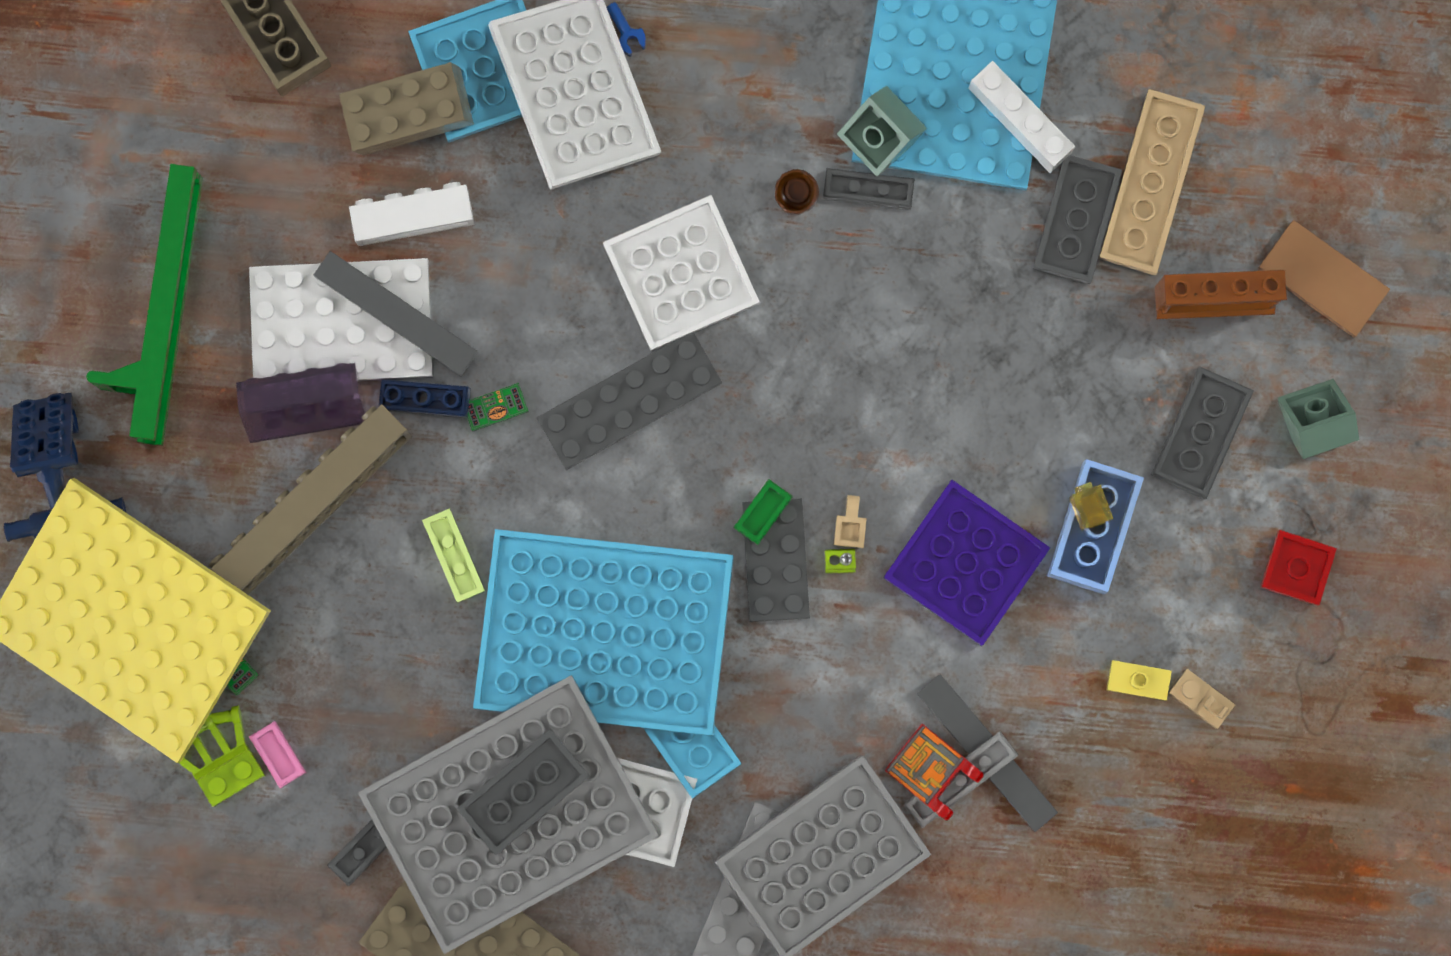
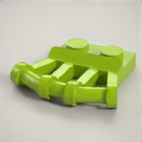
(233, 769)

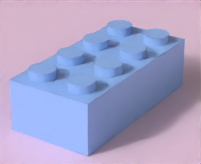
(1092, 555)

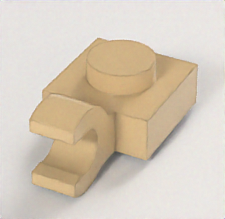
(850, 528)

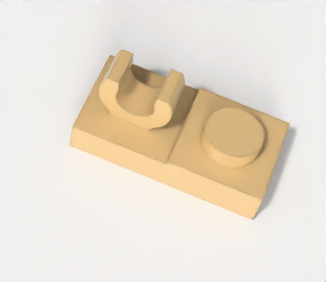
(1201, 698)

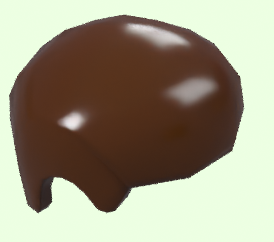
(796, 191)

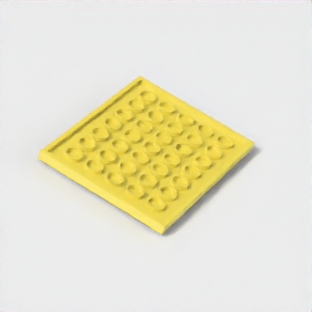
(127, 620)

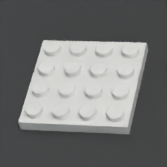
(681, 273)

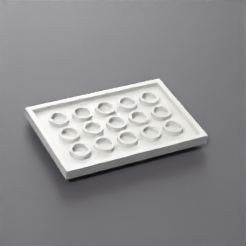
(574, 89)
(309, 325)

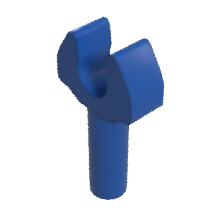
(624, 28)

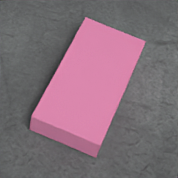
(277, 754)

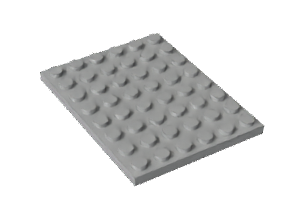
(448, 865)

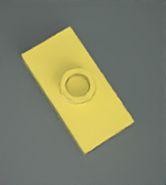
(1139, 680)

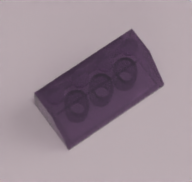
(301, 402)

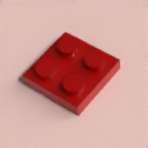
(1298, 567)

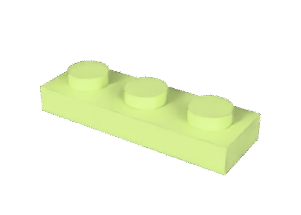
(453, 555)

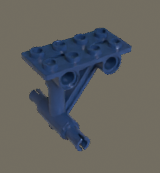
(43, 447)

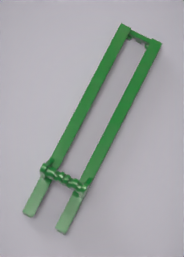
(153, 375)

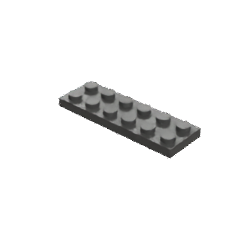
(629, 400)

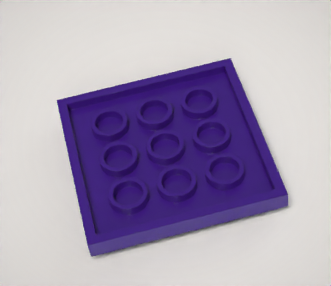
(966, 563)

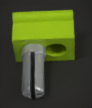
(846, 564)

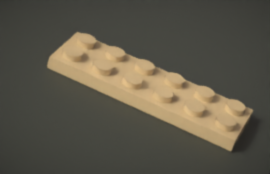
(1152, 182)

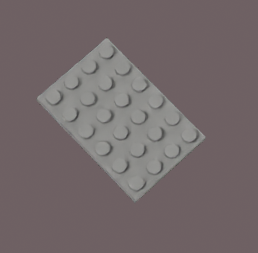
(822, 857)

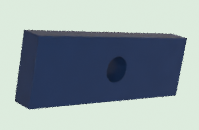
(441, 399)

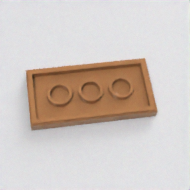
(1325, 278)

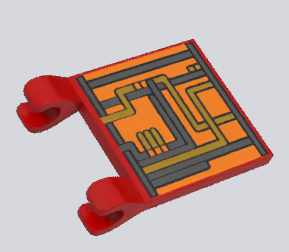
(928, 767)

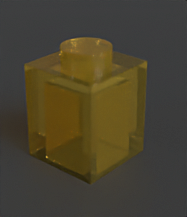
(1090, 506)

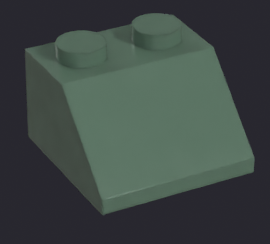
(881, 130)
(1319, 418)

